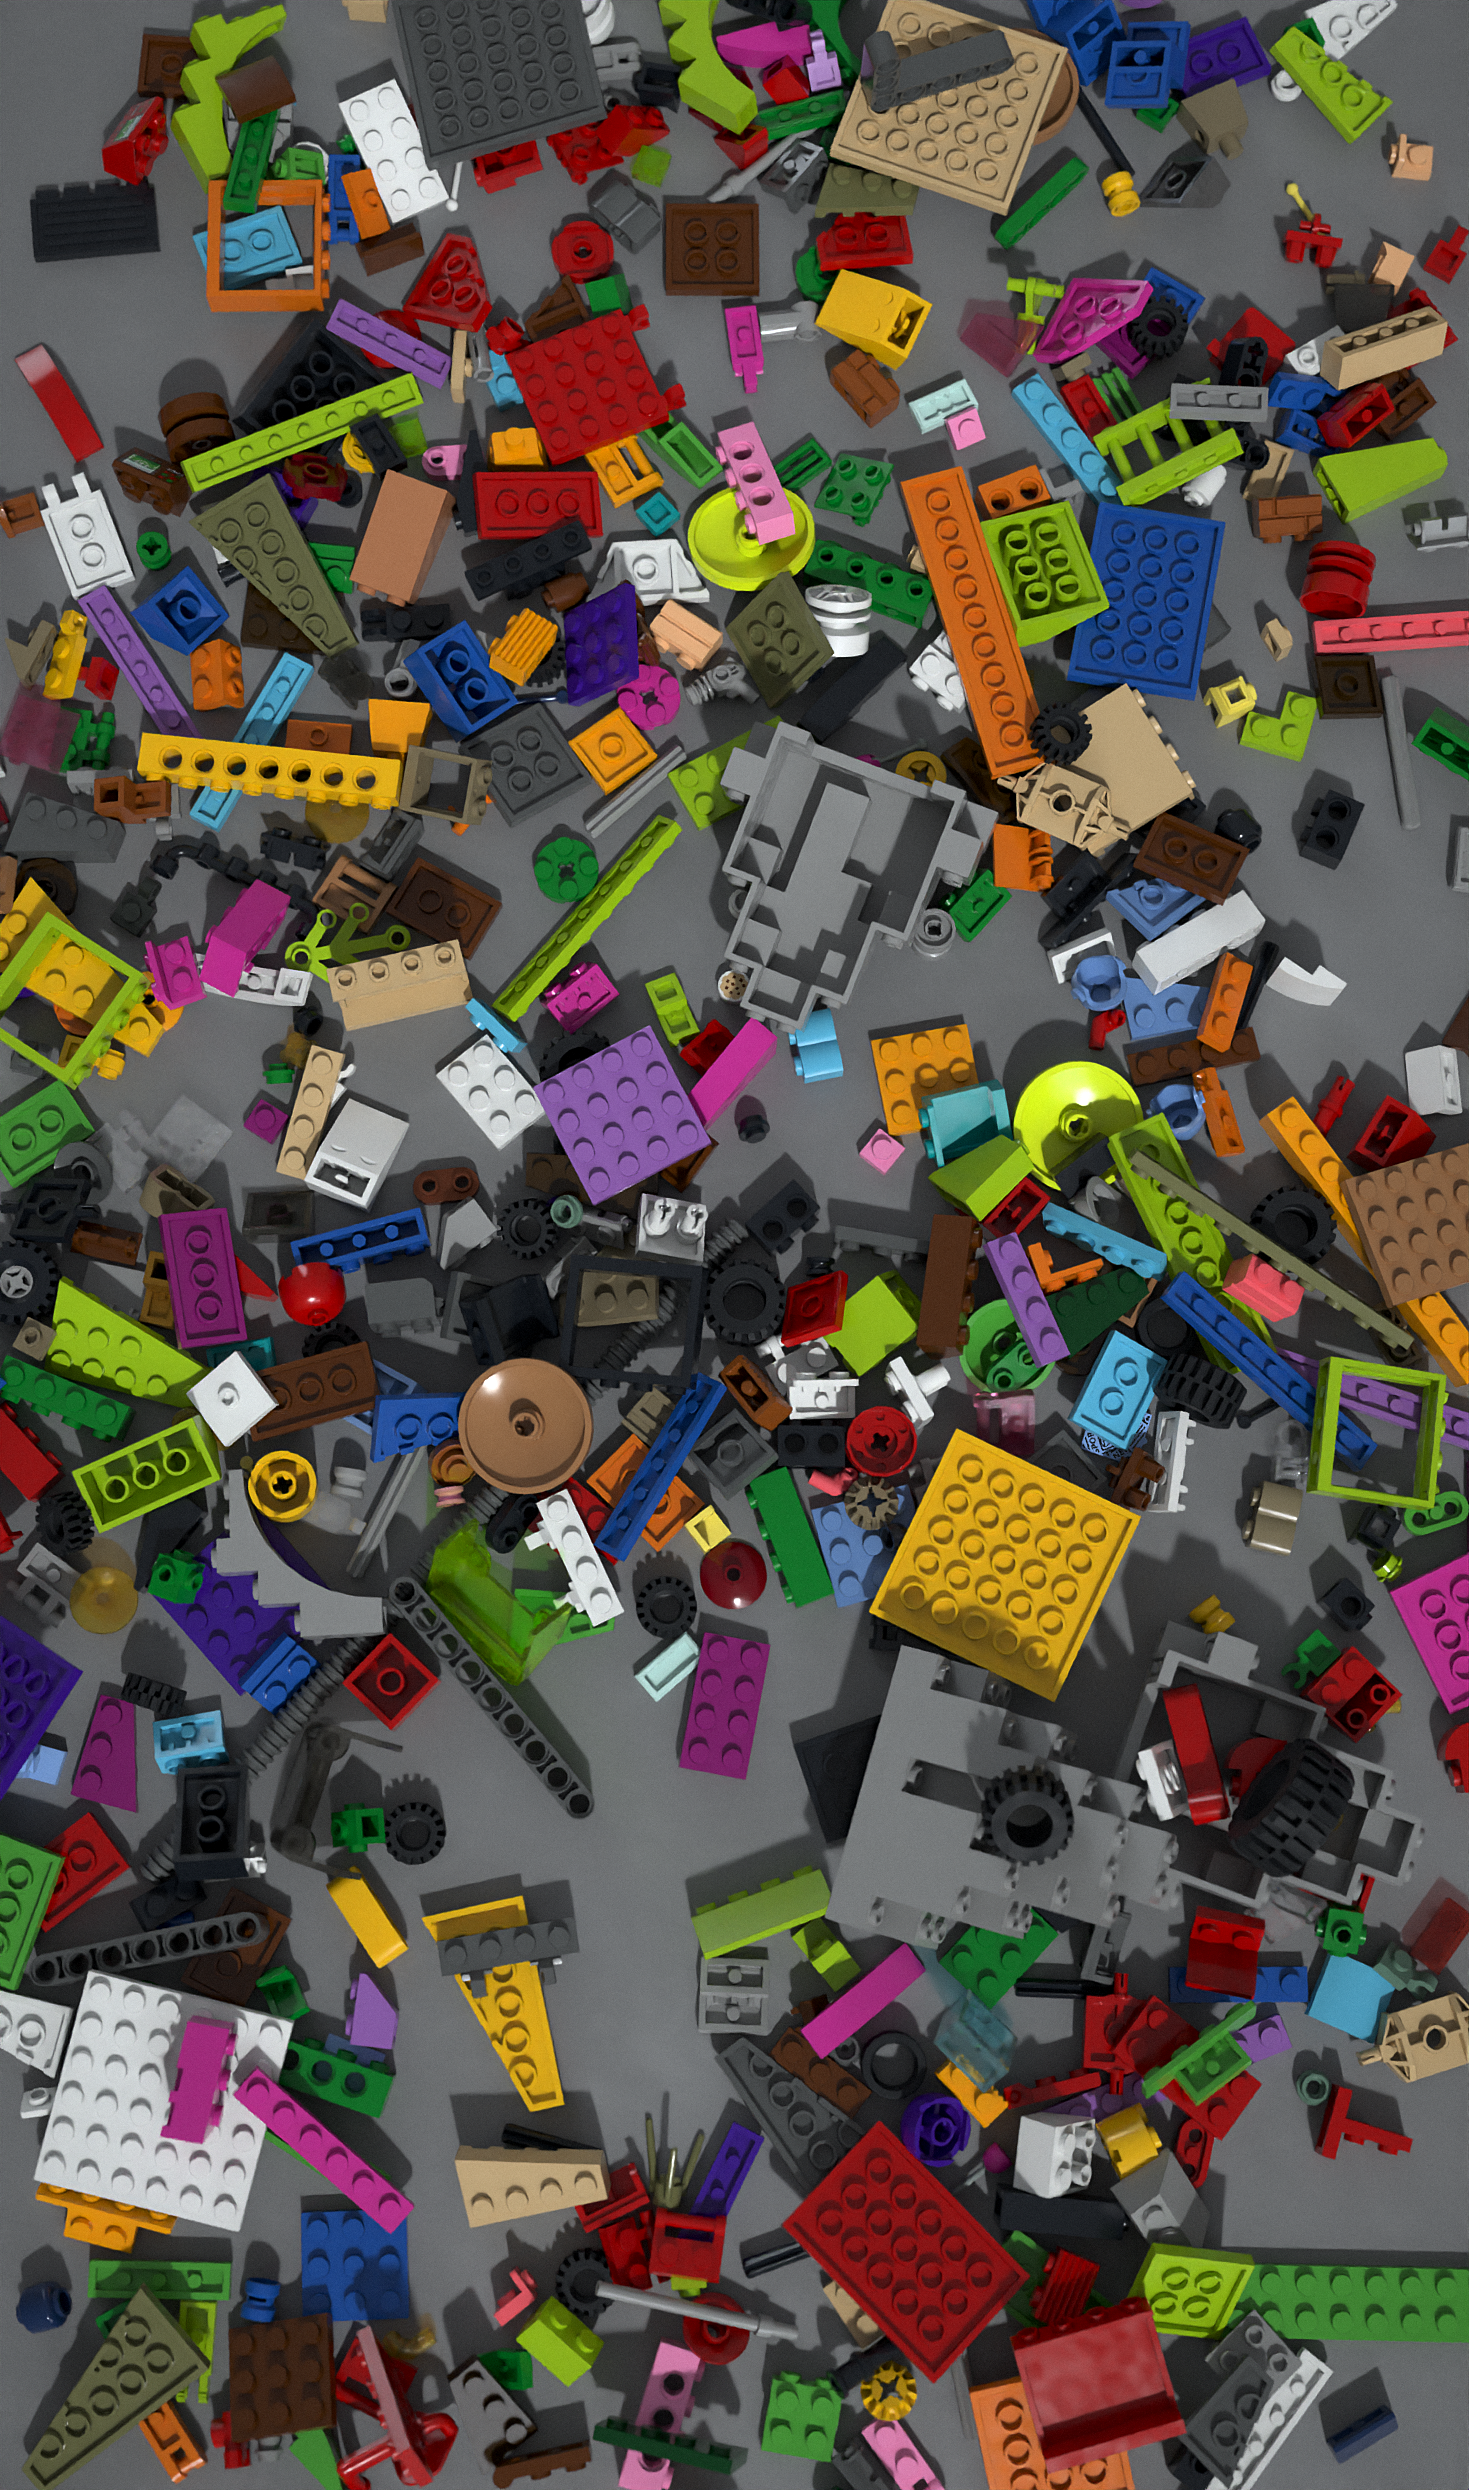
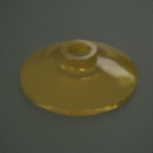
(338, 826)
(114, 1613)

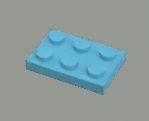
(254, 248)
(1118, 1390)

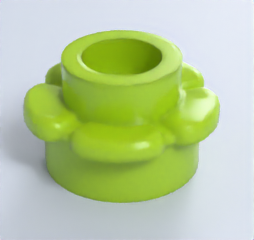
(1387, 1567)

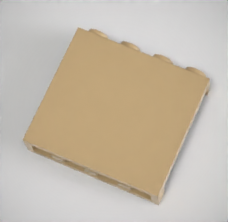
(1128, 761)
(400, 985)

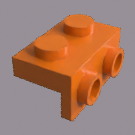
(216, 676)

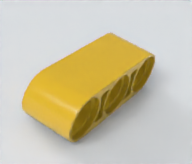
(368, 1918)

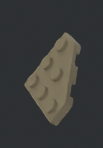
(616, 1298)

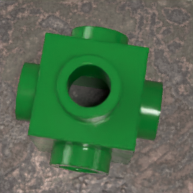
(176, 1577)
(357, 1827)
(1341, 1928)

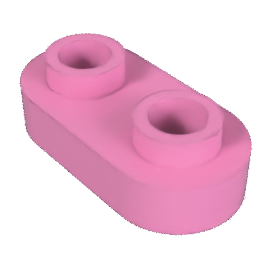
(450, 467)

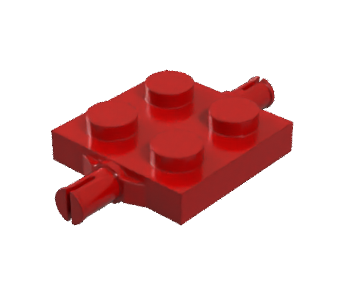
(591, 1510)
(1102, 2025)

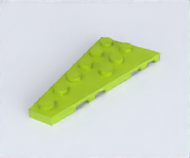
(117, 1351)

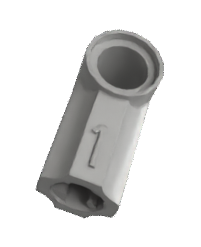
(792, 323)
(400, 674)

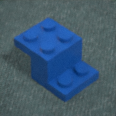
(1083, 28)
(1147, 65)

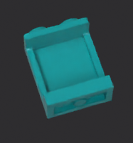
(963, 1119)

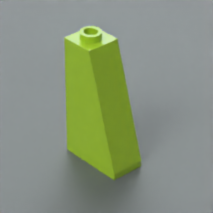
(1376, 476)

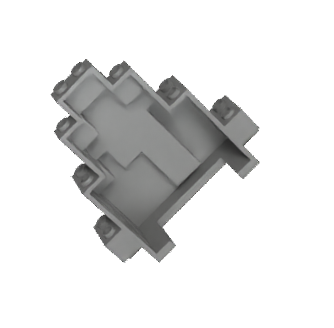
(833, 866)
(919, 1824)
(1368, 1842)

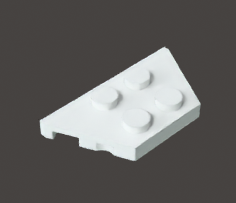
(655, 569)

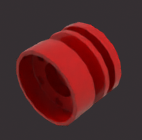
(1337, 580)
(883, 1422)

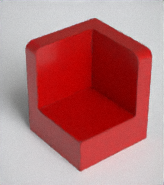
(786, 82)

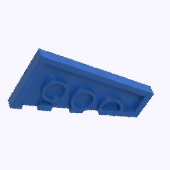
(413, 1422)

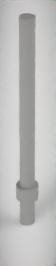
(735, 183)
(761, 2324)

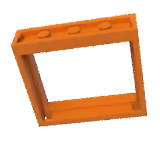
(272, 193)

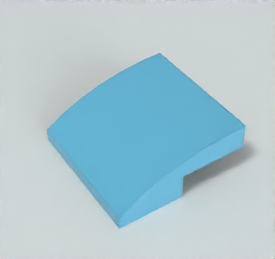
(1350, 1997)

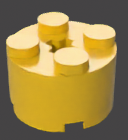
(265, 1479)
(1129, 2140)

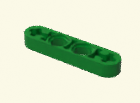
(1041, 203)

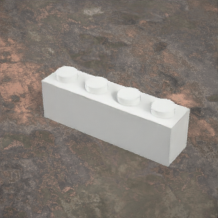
(1197, 942)

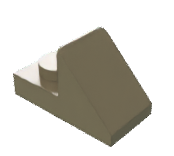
(31, 659)

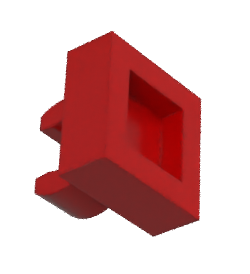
(99, 678)

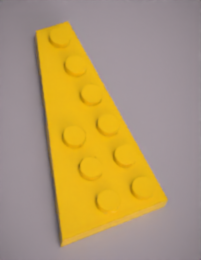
(70, 973)
(515, 2003)

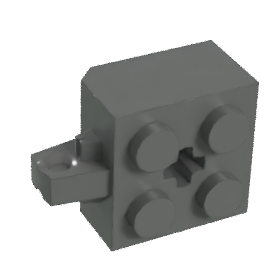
(404, 1307)

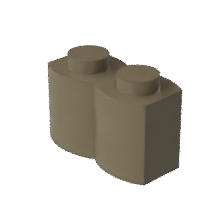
(170, 1192)
(1272, 1518)

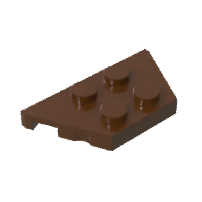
(557, 313)

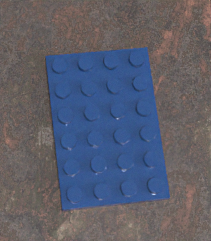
(1160, 596)

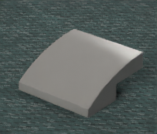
(734, 1996)

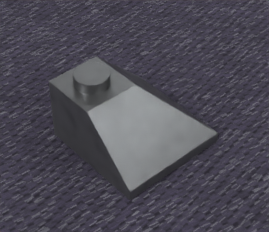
(1187, 184)

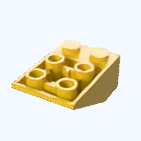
(874, 316)

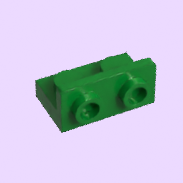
(974, 904)

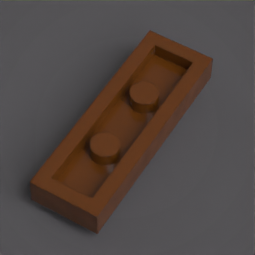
(819, 2074)

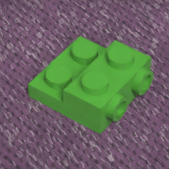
(801, 2417)

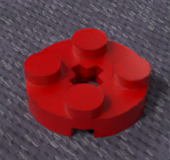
(569, 242)

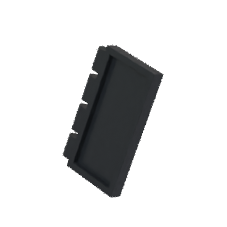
(94, 224)

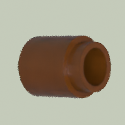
(565, 591)

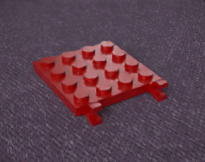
(591, 386)

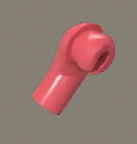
(834, 1484)

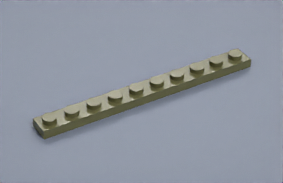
(1280, 1257)

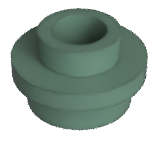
(559, 1214)
(1323, 2091)

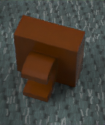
(810, 2008)

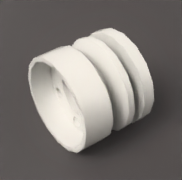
(839, 615)

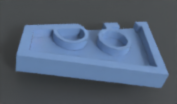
(1167, 1012)

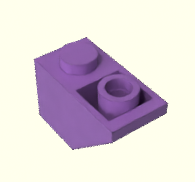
(374, 2014)

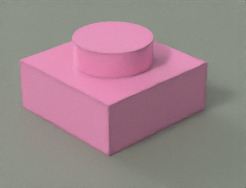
(964, 428)
(882, 1151)

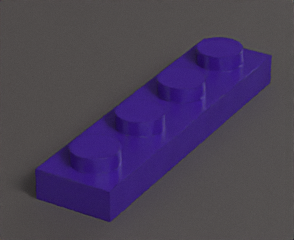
(724, 2178)

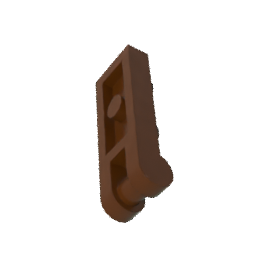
(542, 2462)

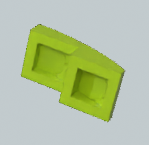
(672, 1010)

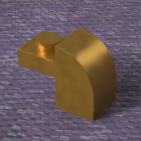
(157, 1301)

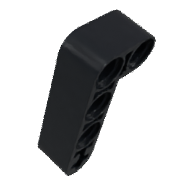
(1252, 355)

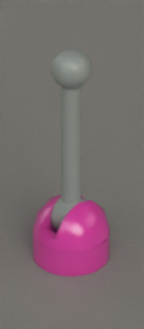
(921, 744)
(994, 2161)

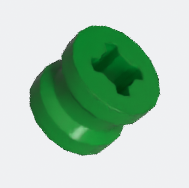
(159, 556)

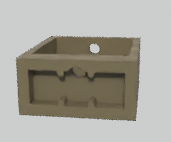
(418, 778)

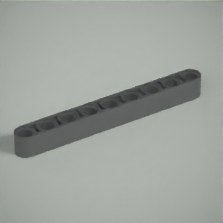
(497, 1713)

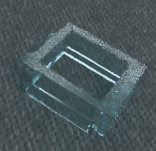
(965, 2029)

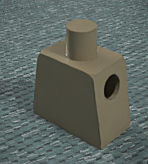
(1215, 119)

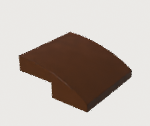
(255, 89)
(1409, 398)

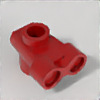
(506, 337)
(236, 2454)

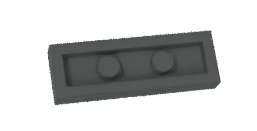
(881, 1244)

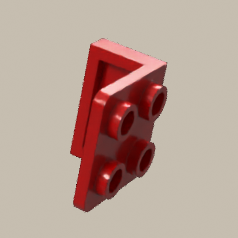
(1254, 324)

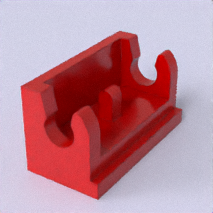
(625, 2195)

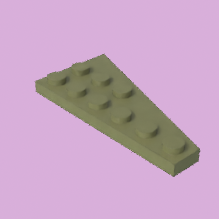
(270, 550)
(128, 2379)

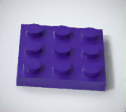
(601, 645)

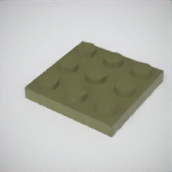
(779, 640)

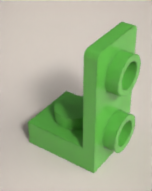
(297, 165)

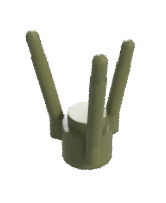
(668, 2188)

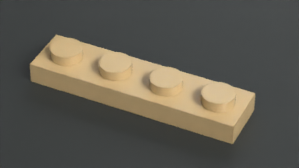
(310, 1111)

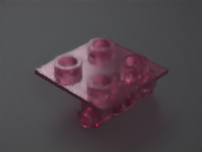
(38, 734)

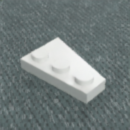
(1348, 22)

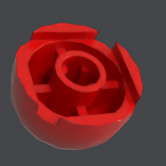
(313, 1293)

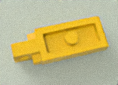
(67, 657)

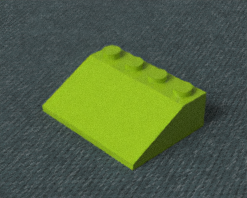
(1044, 571)

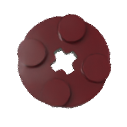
(313, 477)

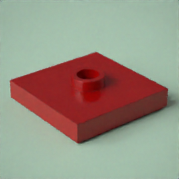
(814, 1308)

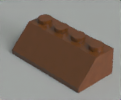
(948, 1286)

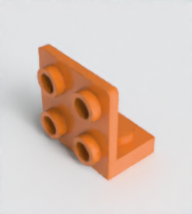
(1052, 1283)

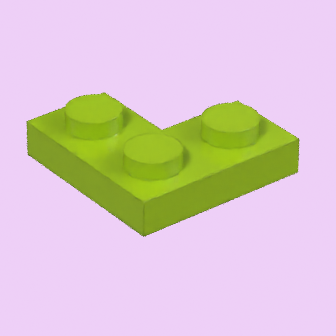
(1285, 735)

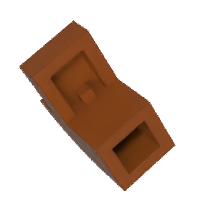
(131, 802)

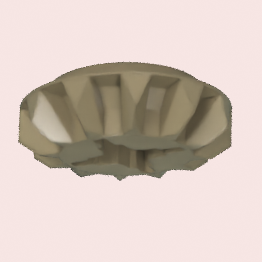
(860, 1514)

